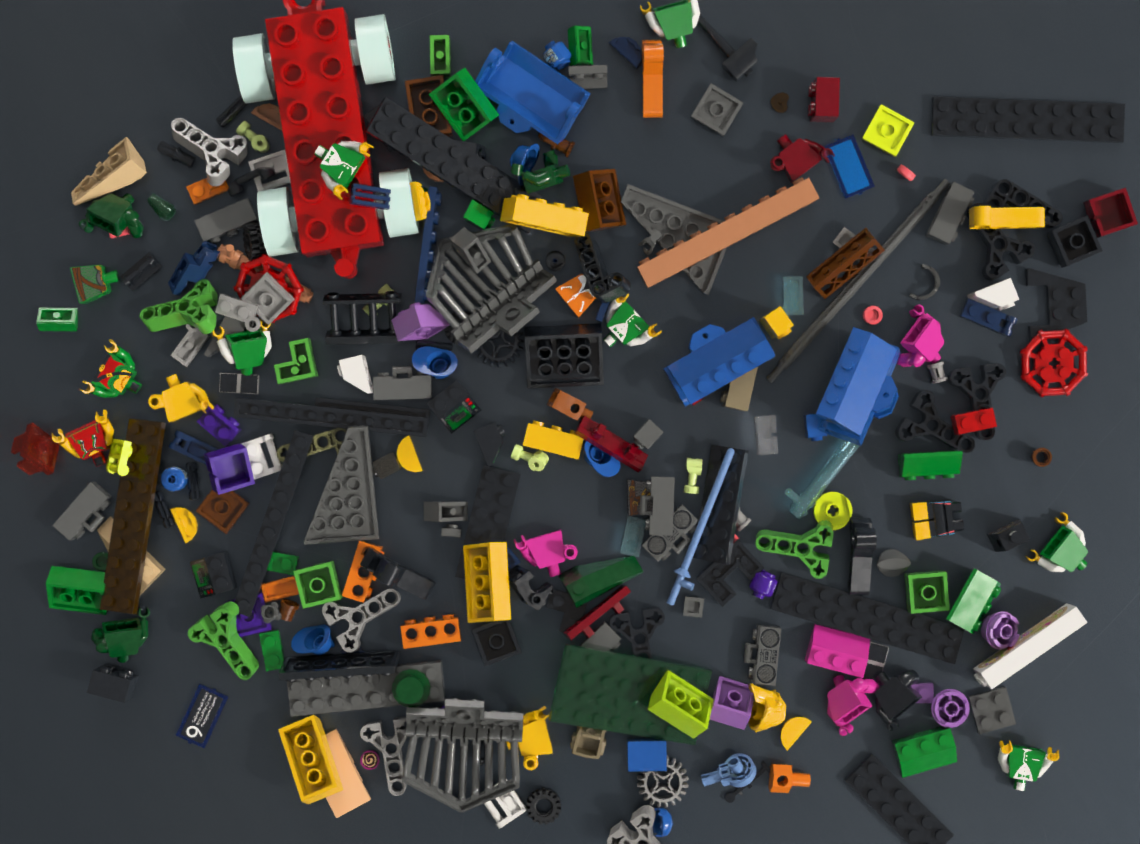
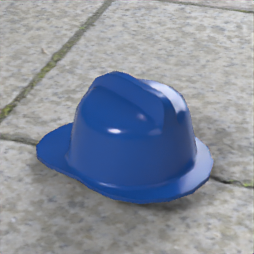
(525, 156)
(434, 362)
(600, 460)
(313, 640)

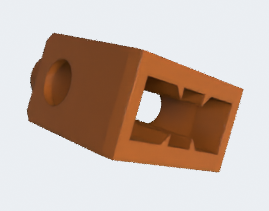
(562, 402)

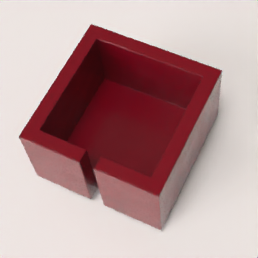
(824, 99)
(1111, 212)

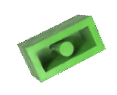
(440, 55)

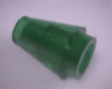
(163, 208)

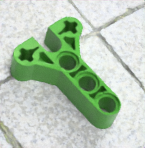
(191, 309)
(811, 539)
(214, 636)

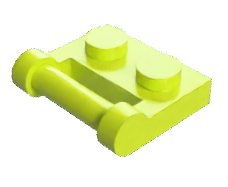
(119, 450)

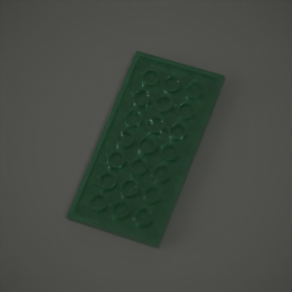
(615, 690)

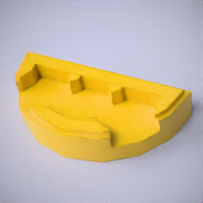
(420, 201)
(407, 455)
(186, 523)
(792, 730)

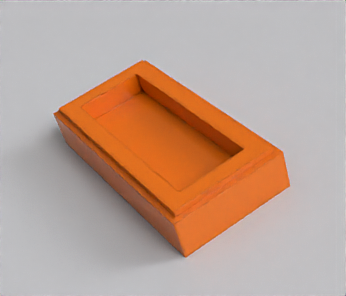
(279, 589)

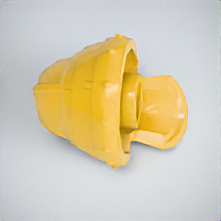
(767, 709)

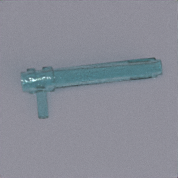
(807, 499)

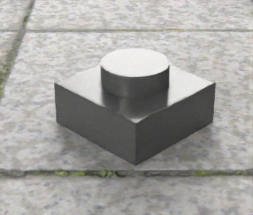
(451, 530)
(693, 606)

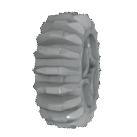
(674, 793)

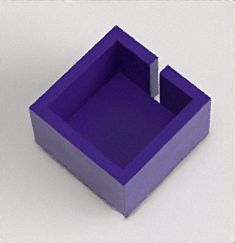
(229, 468)

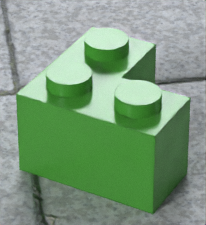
(301, 367)

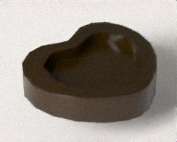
(779, 102)

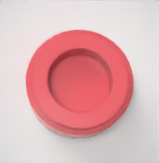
(905, 172)
(872, 315)

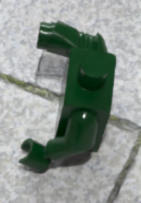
(544, 177)
(113, 216)
(122, 637)

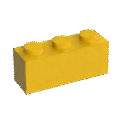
(777, 323)
(553, 440)

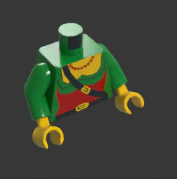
(114, 375)

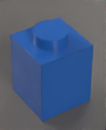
(812, 425)

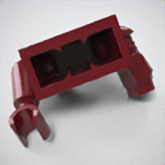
(798, 157)

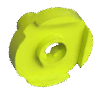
(838, 501)

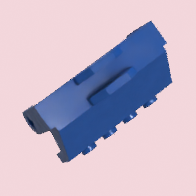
(530, 93)
(718, 359)
(859, 387)

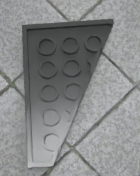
(674, 224)
(348, 500)

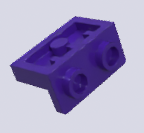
(219, 425)

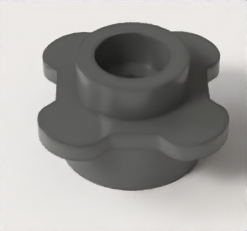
(265, 611)

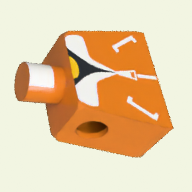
(576, 294)

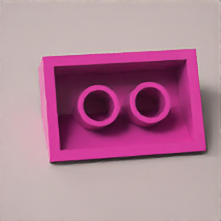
(838, 651)

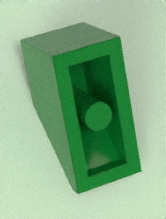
(479, 216)

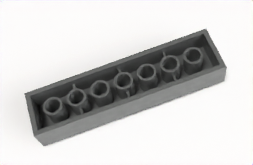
(358, 692)

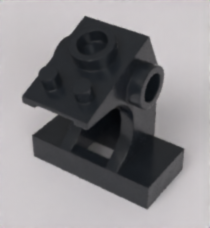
(519, 581)

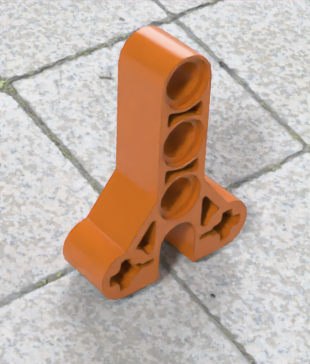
(652, 78)

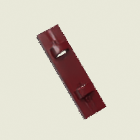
(611, 443)
(583, 623)

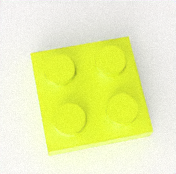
(888, 130)

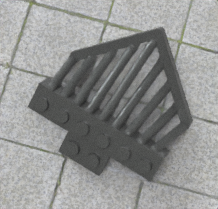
(505, 309)
(466, 722)

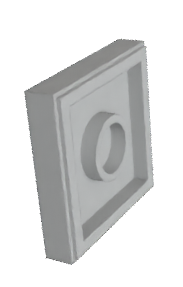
(270, 298)

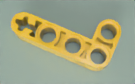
(1006, 218)

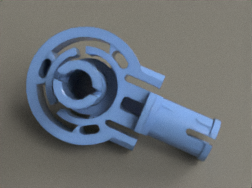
(732, 772)

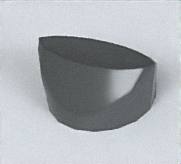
(892, 563)

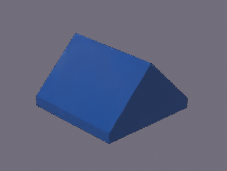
(646, 755)

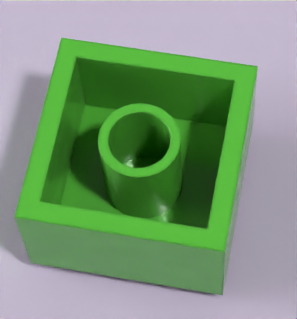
(318, 584)
(927, 592)

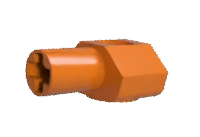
(790, 779)

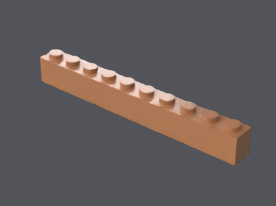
(727, 233)

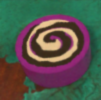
(370, 759)

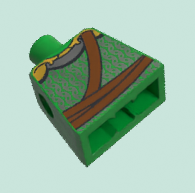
(92, 282)

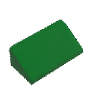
(580, 45)
(57, 319)

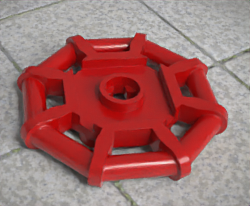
(266, 261)
(1062, 355)

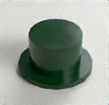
(411, 688)

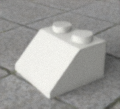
(998, 295)
(356, 372)

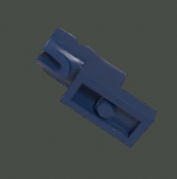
(193, 267)

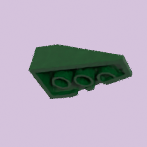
(594, 579)

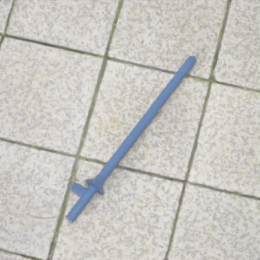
(683, 570)

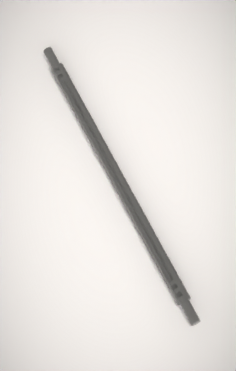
(851, 288)

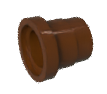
(1047, 457)
(288, 609)

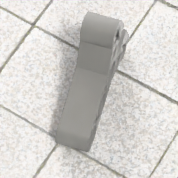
(229, 148)
(355, 629)
(380, 741)
(643, 821)

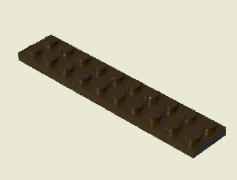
(133, 518)

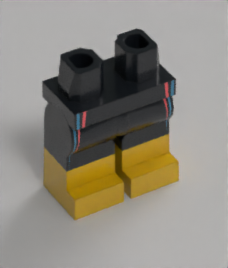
(941, 518)

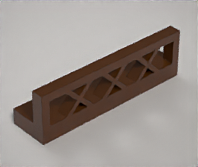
(843, 261)

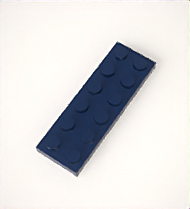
(428, 240)

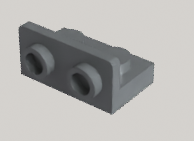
(589, 76)

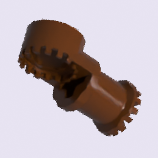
(564, 146)

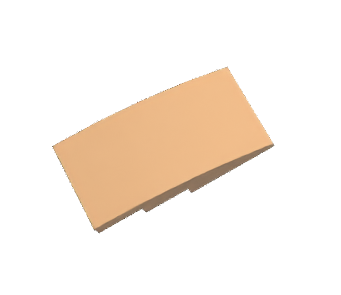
(354, 790)

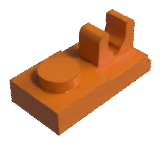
(203, 190)

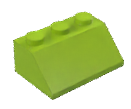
(681, 705)

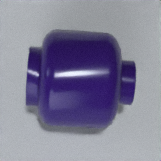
(763, 584)

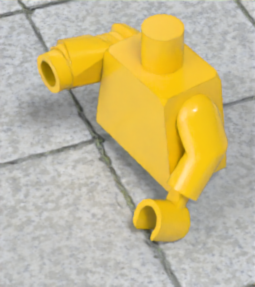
(180, 399)
(534, 738)

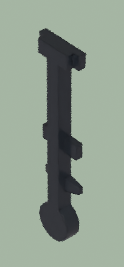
(730, 797)

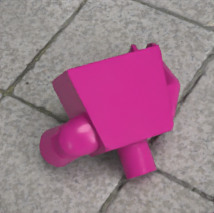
(922, 340)
(546, 551)
(849, 701)

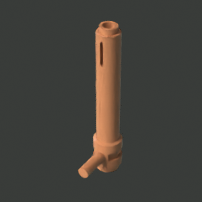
(236, 258)

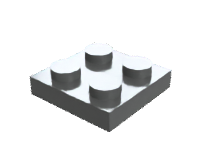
(717, 109)
(992, 710)

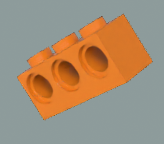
(354, 577)
(423, 638)

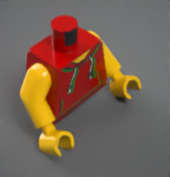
(89, 439)

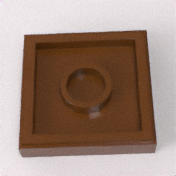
(222, 509)

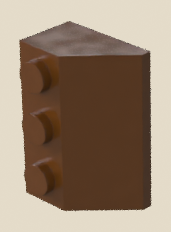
(601, 198)

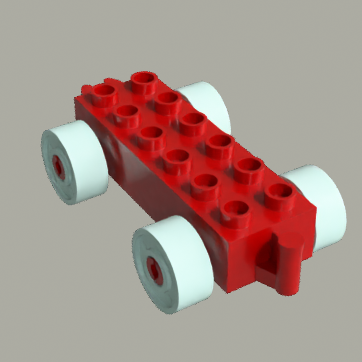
(321, 104)

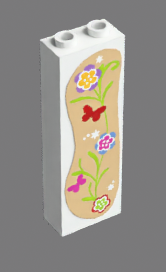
(1029, 646)

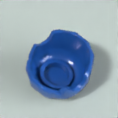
(663, 822)

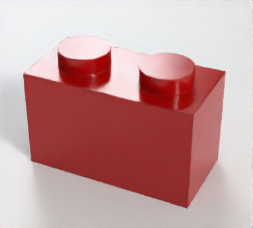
(973, 421)

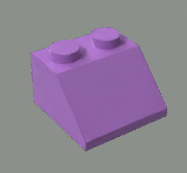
(418, 322)
(732, 703)

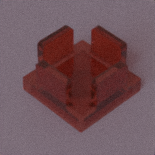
(37, 450)

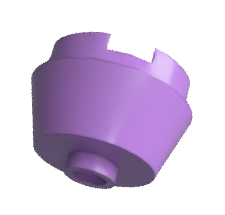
(1000, 630)
(950, 708)

